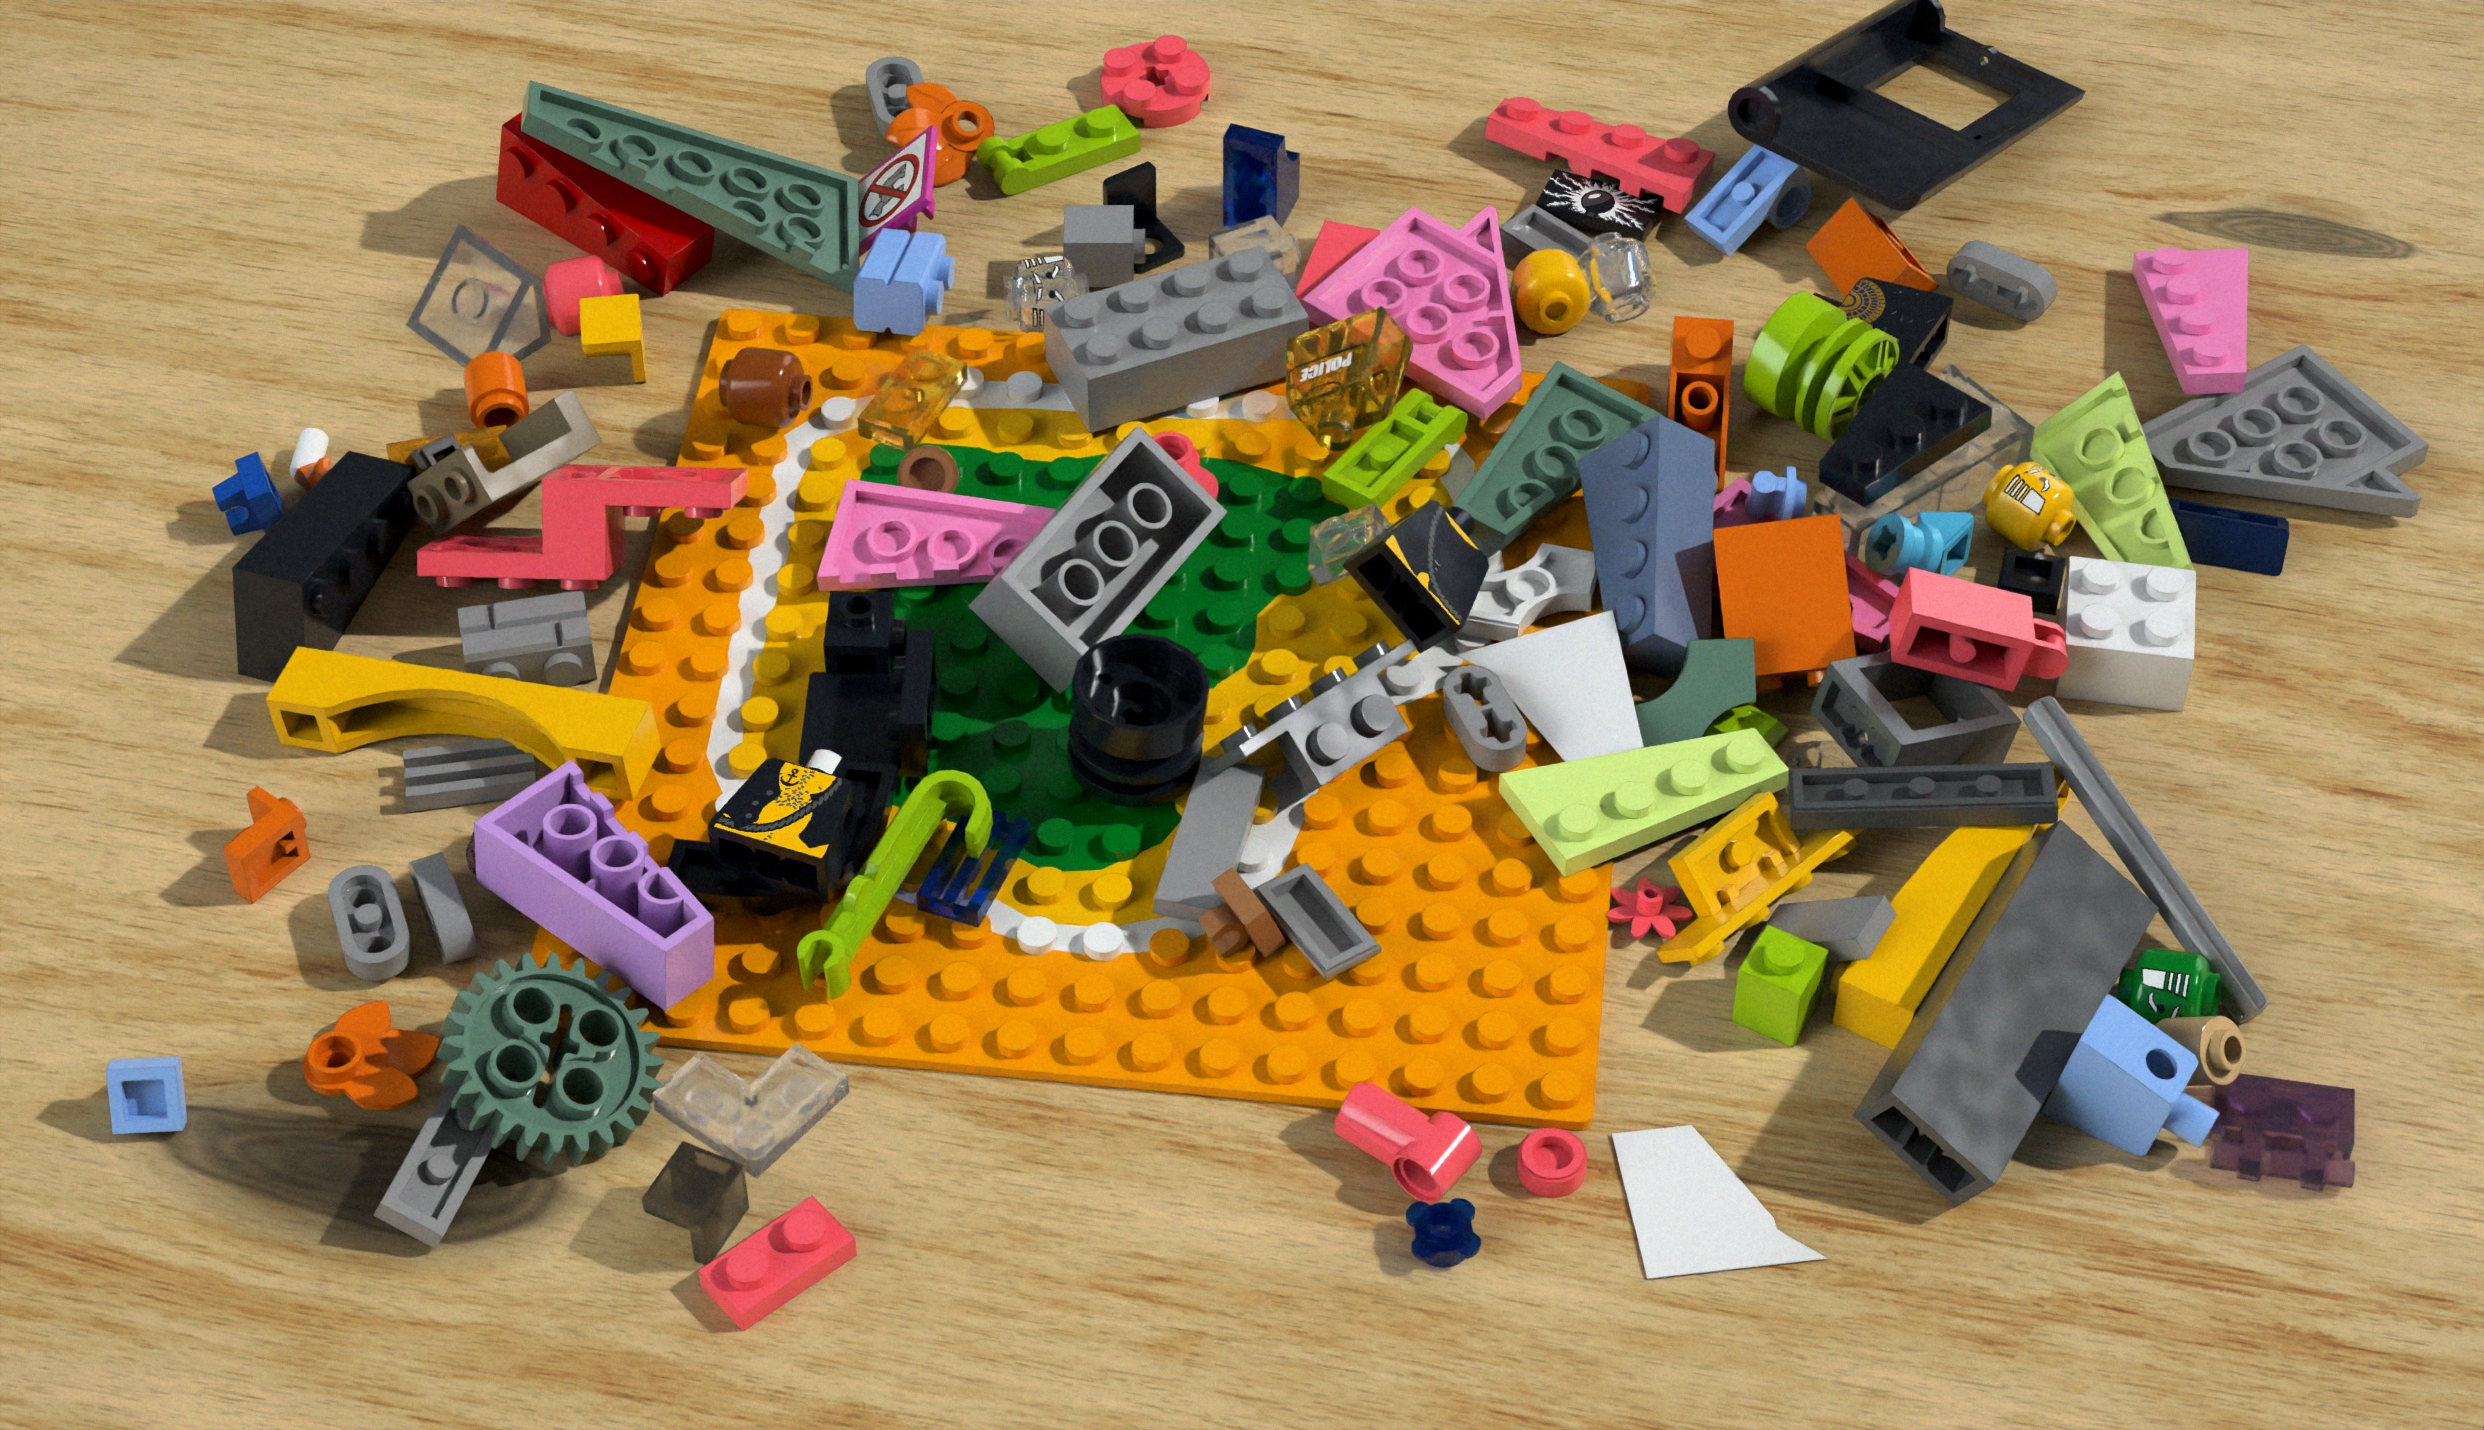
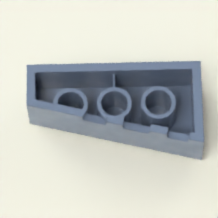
(1653, 538)

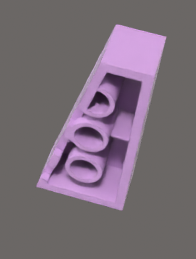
(595, 886)

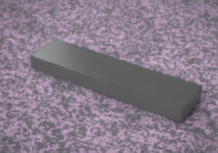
(1922, 796)

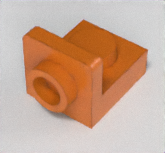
(269, 847)

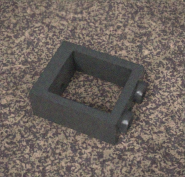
(1856, 700)

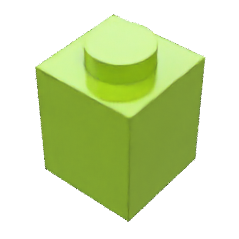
(1780, 985)

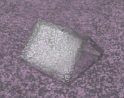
(481, 302)

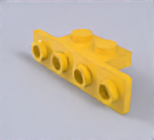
(1741, 870)

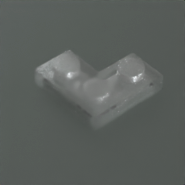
(752, 1120)

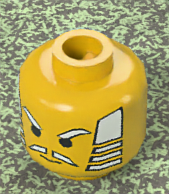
(2029, 506)

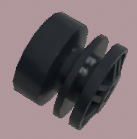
(1137, 720)

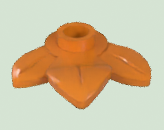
(941, 108)
(369, 1059)

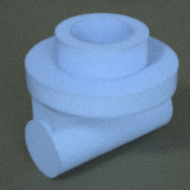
(1777, 495)

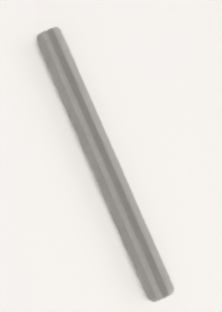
(2143, 856)

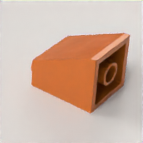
(1789, 594)

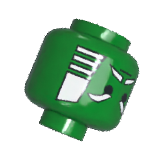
(2169, 985)

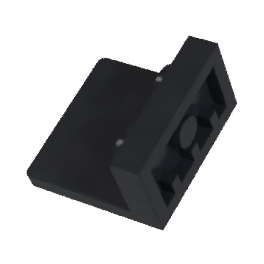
(875, 713)

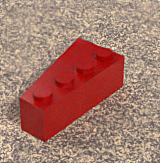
(600, 213)

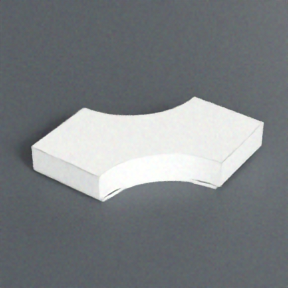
(1546, 584)

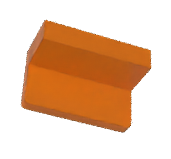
(1863, 245)

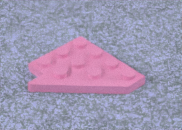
(1445, 295)

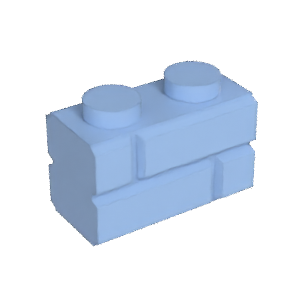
(902, 282)

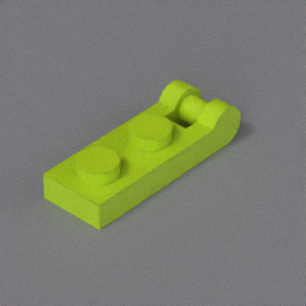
(1059, 149)
(1393, 451)

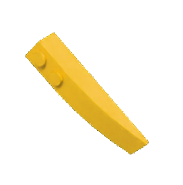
(1932, 918)

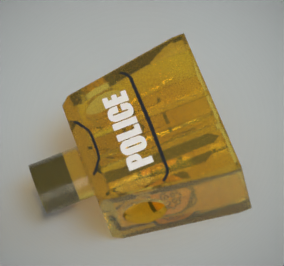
(1346, 375)

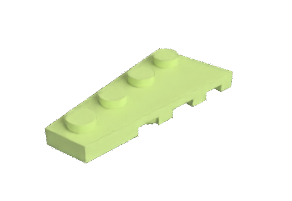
(1630, 798)

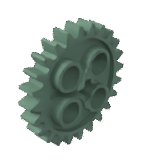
(490, 1037)

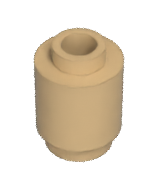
(2214, 1042)

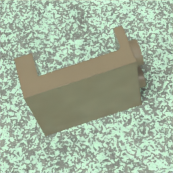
(537, 444)

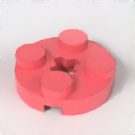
(1131, 74)

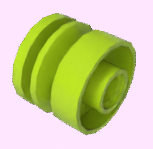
(1817, 365)

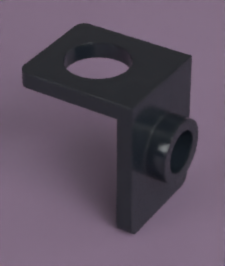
(1138, 188)

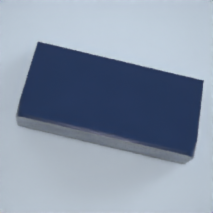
(2232, 537)

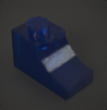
(1258, 176)

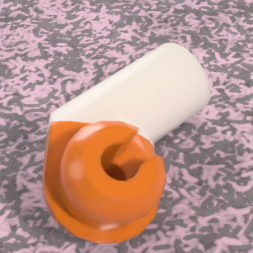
(309, 458)

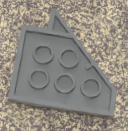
(2291, 438)

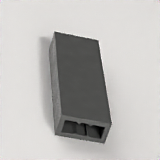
(2006, 1014)

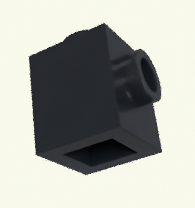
(863, 633)

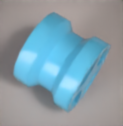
(1897, 545)

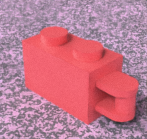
(1972, 632)

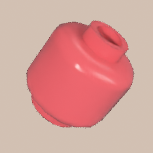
(576, 279)

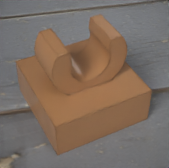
(1239, 918)

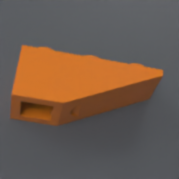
(1701, 380)

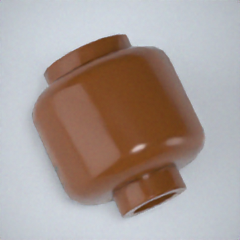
(765, 387)

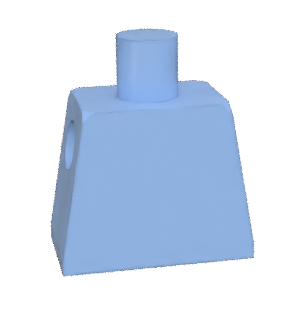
(2129, 1084)

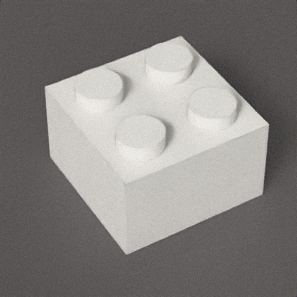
(2127, 633)

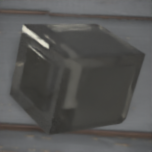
(700, 1195)

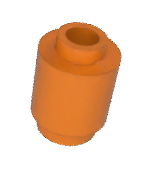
(495, 390)

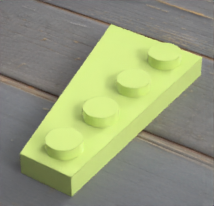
(2115, 482)

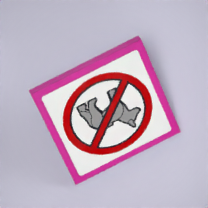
(898, 189)

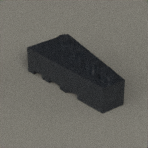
(320, 562)

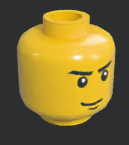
(1547, 286)

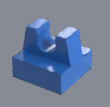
(254, 495)

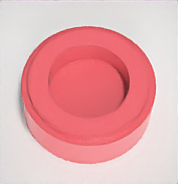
(1551, 1162)

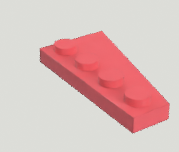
(1624, 151)

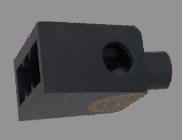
(1911, 315)

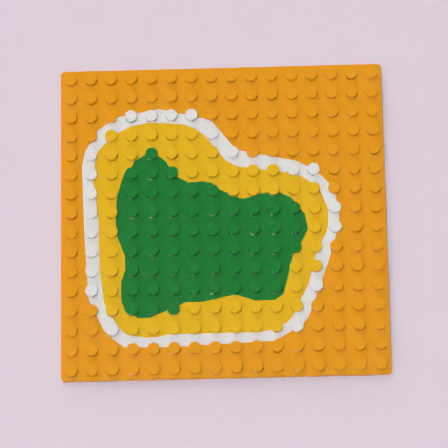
(1072, 978)

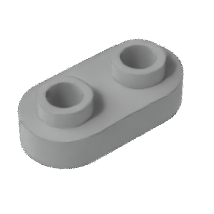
(887, 88)
(370, 922)

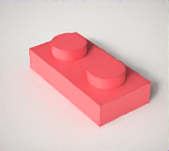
(777, 1263)

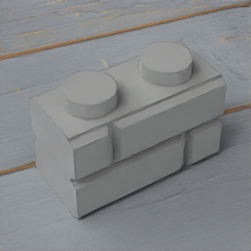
(530, 640)

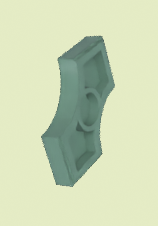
(1713, 679)

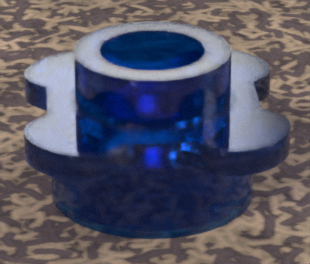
(1443, 1247)

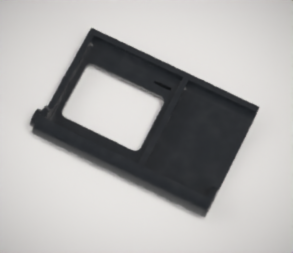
(1831, 122)

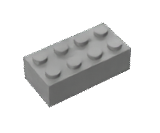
(1173, 338)
(1098, 558)

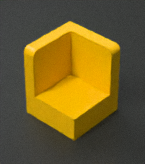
(614, 328)

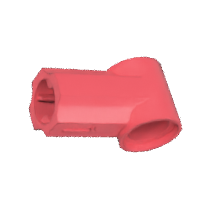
(1421, 1150)

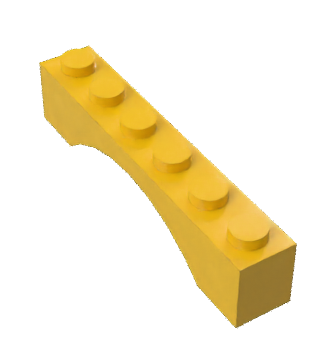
(352, 700)

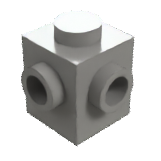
(1103, 243)

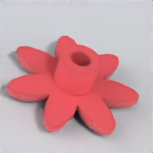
(1648, 908)

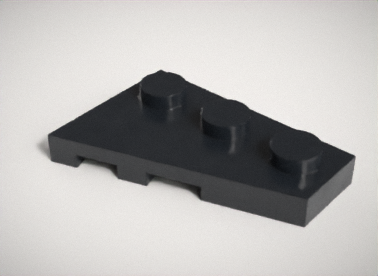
(1900, 433)

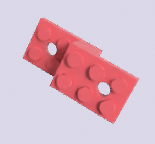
(582, 525)

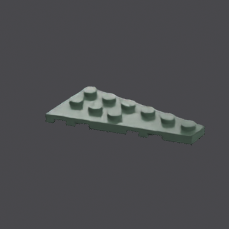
(753, 194)

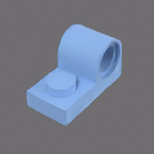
(1753, 191)

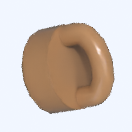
(928, 469)

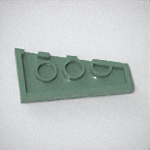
(1539, 453)

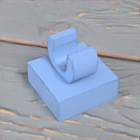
(146, 1095)

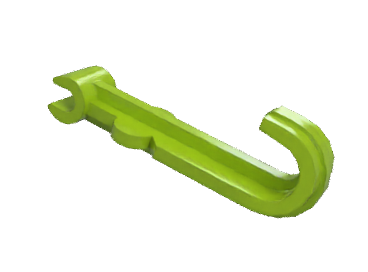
(870, 891)

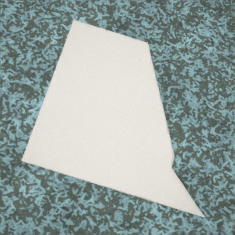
(1569, 685)
(1694, 1208)

